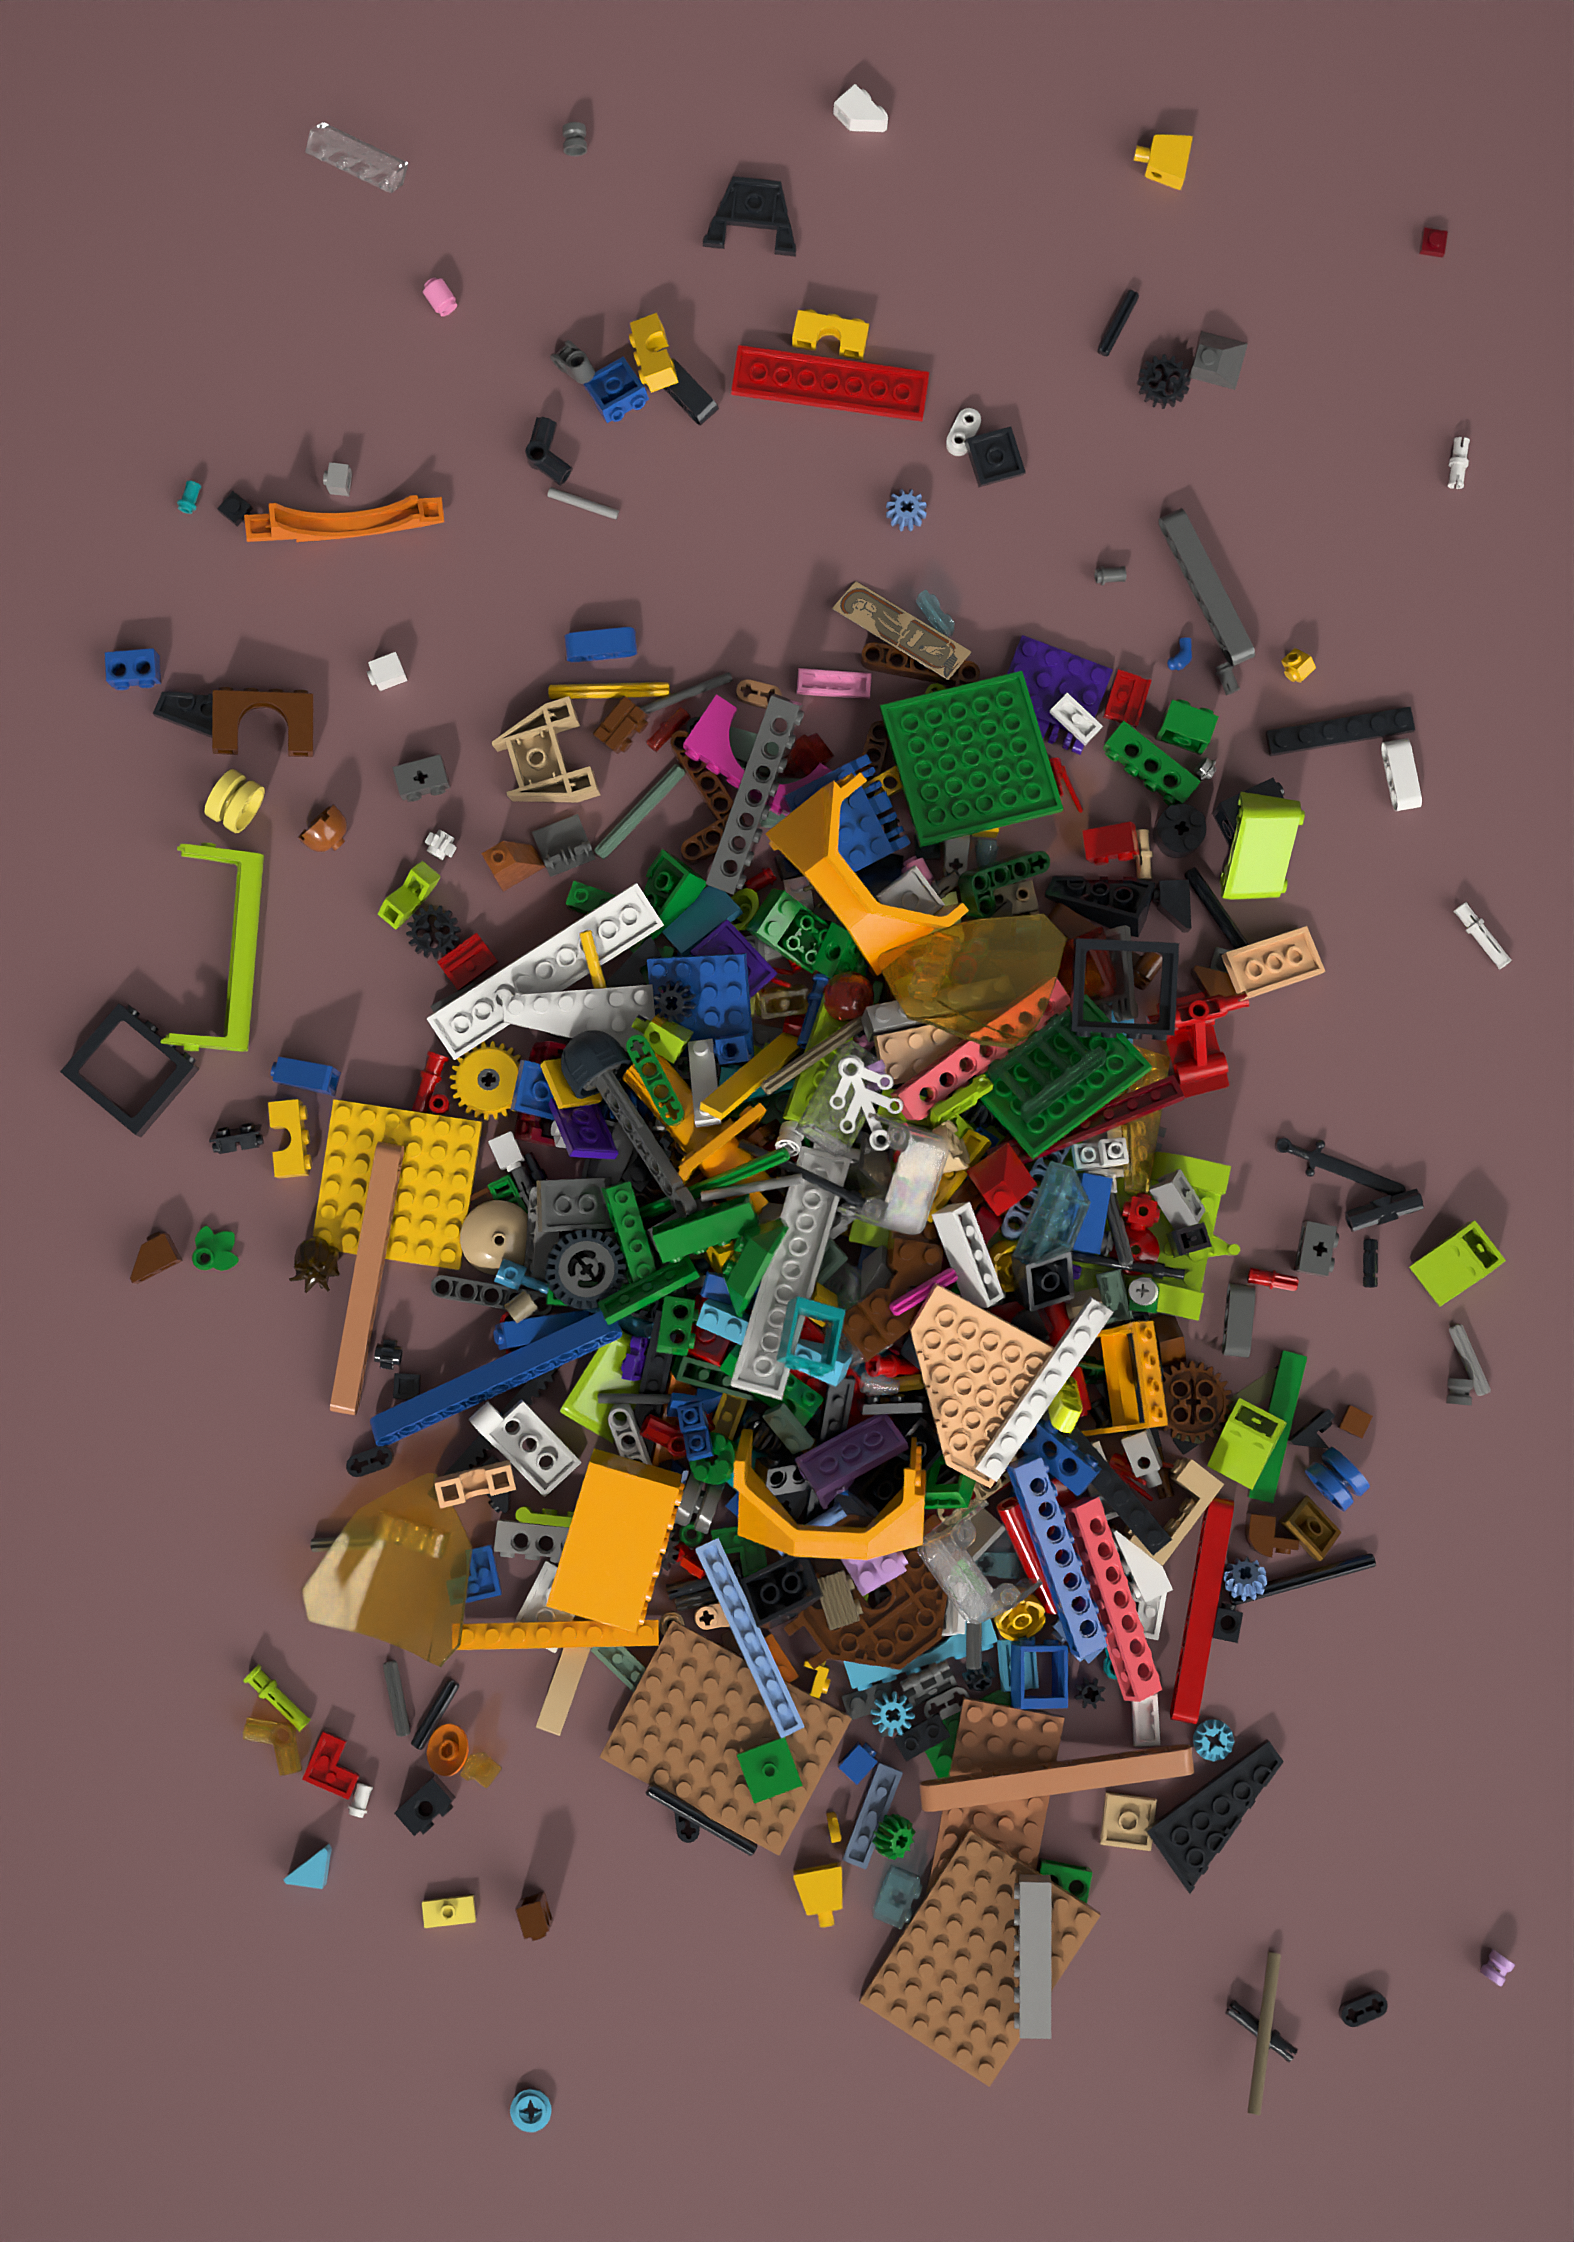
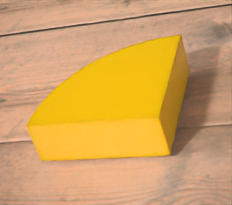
(833, 1827)

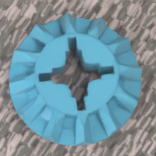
(1211, 1728)
(522, 2119)

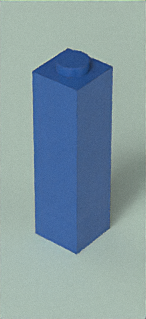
(514, 1335)

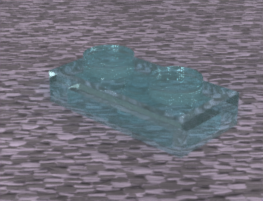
(931, 608)

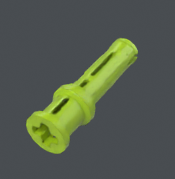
(268, 1689)

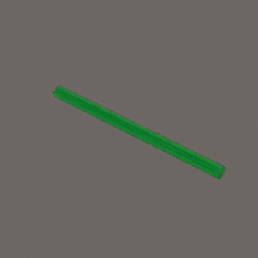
(719, 1181)

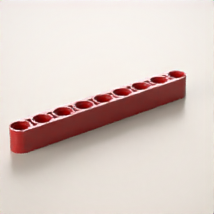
(1201, 1611)

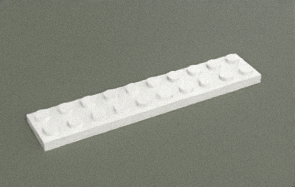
(544, 969)
(790, 1274)

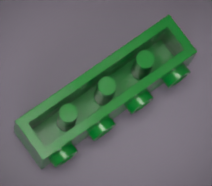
(705, 1229)

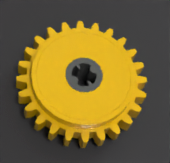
(477, 1068)

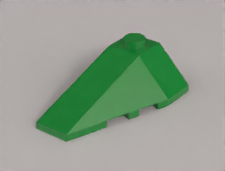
(670, 890)

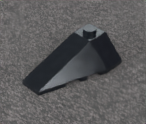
(1104, 900)

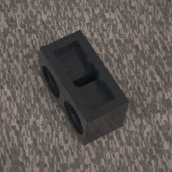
(781, 1473)

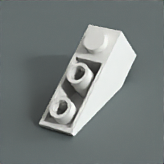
(1146, 1574)

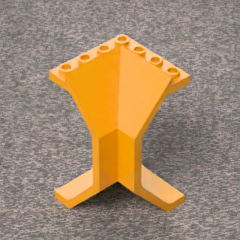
(811, 843)
(768, 1523)

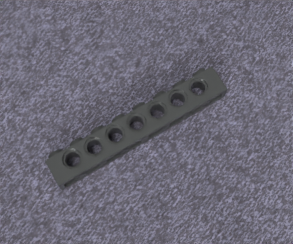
(720, 875)

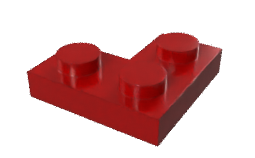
(325, 1772)

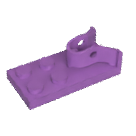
(849, 1456)

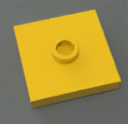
(560, 1088)

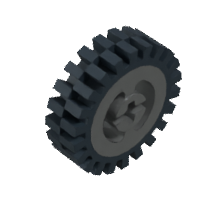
(566, 1286)

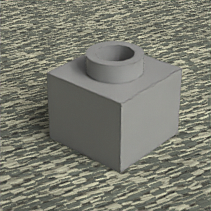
(338, 479)

